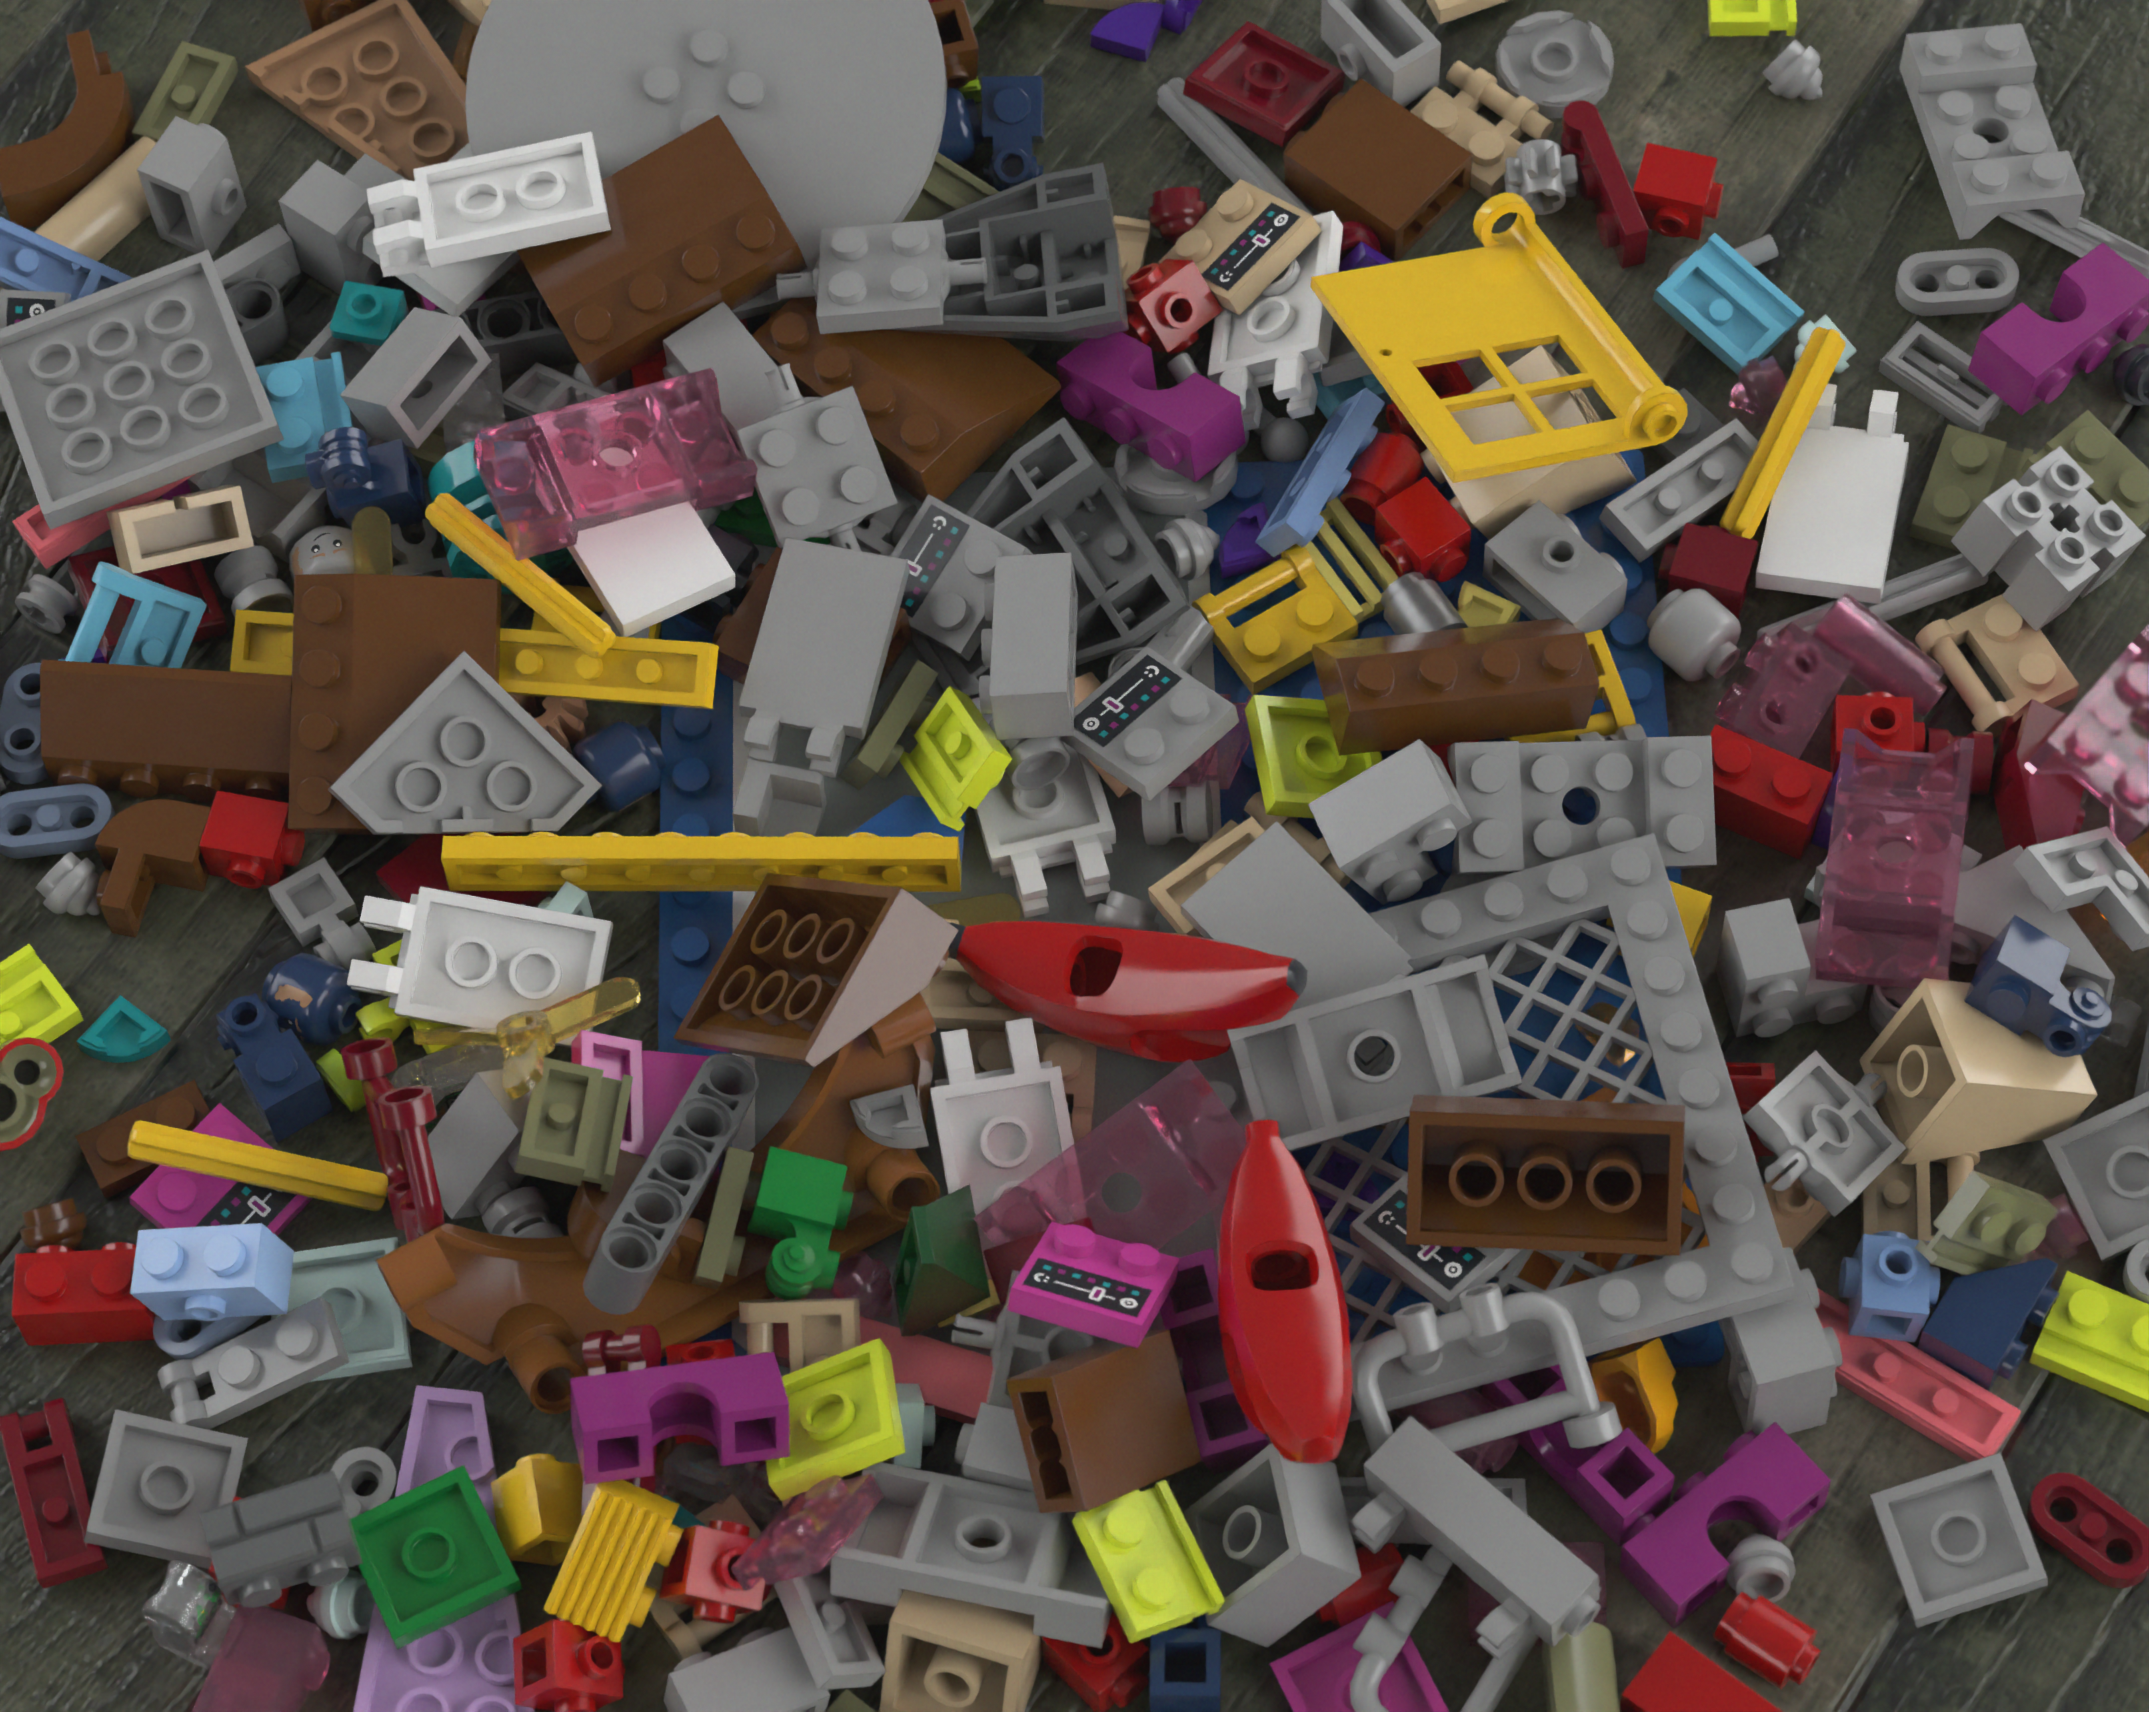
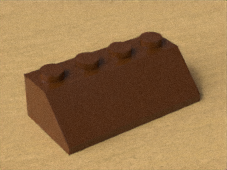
(1456, 685)
(166, 730)
(1545, 1175)

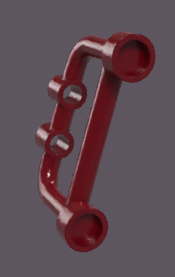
(398, 1135)

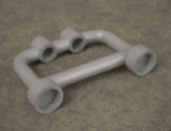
(1483, 1314)
(1384, 1638)

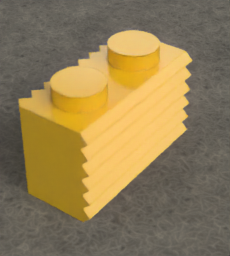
(612, 1558)

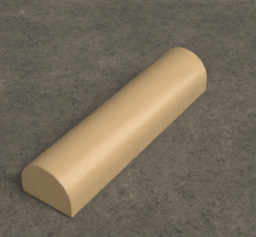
(104, 208)

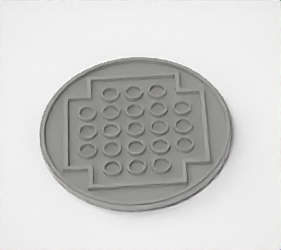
(820, 95)

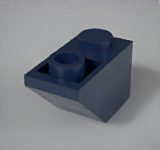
(1984, 1318)

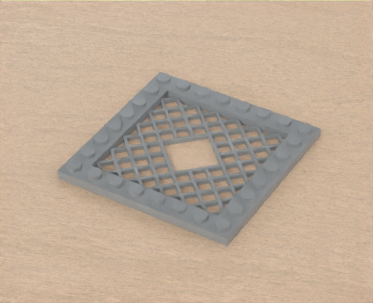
(1744, 1257)

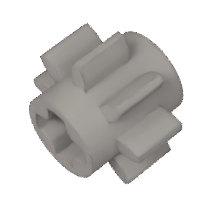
(1541, 175)

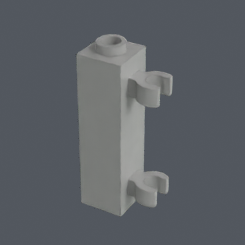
(1482, 1535)

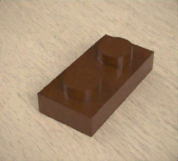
(107, 1143)

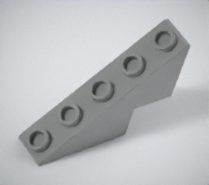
(1988, 901)

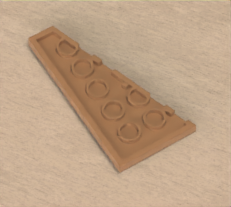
(374, 88)

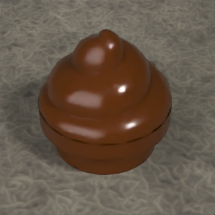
(53, 1225)

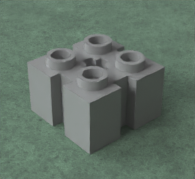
(2048, 538)

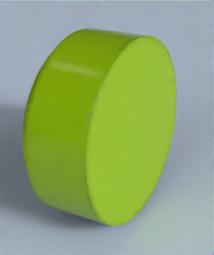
(332, 1071)

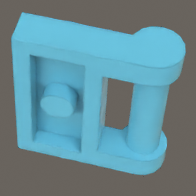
(156, 628)

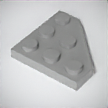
(464, 765)

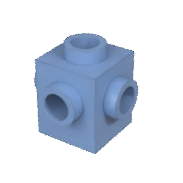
(1888, 1287)

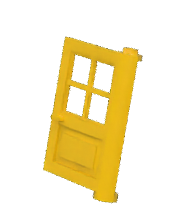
(1489, 303)

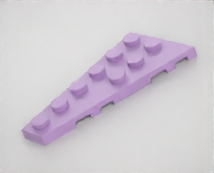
(472, 1659)

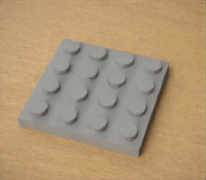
(132, 390)

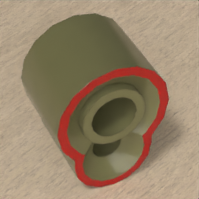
(28, 1080)

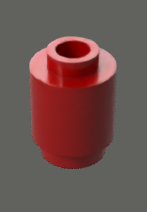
(1380, 473)
(1367, 1592)
(1768, 1640)

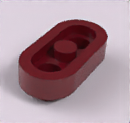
(2096, 1527)

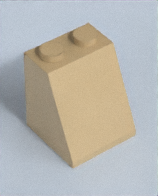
(1563, 487)
(1968, 1080)
(958, 1655)

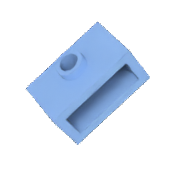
(212, 1272)

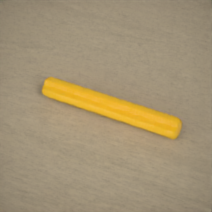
(1783, 433)
(520, 576)
(257, 1165)

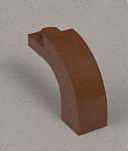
(51, 170)

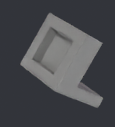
(779, 800)

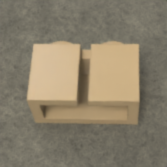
(170, 534)

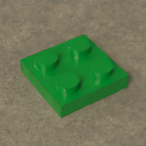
(432, 1557)

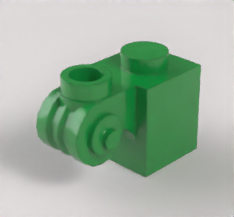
(800, 1205)

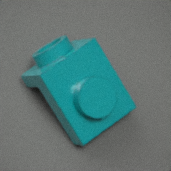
(368, 313)

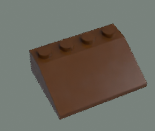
(682, 239)
(927, 397)
(361, 660)
(815, 968)

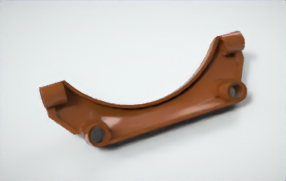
(528, 1294)

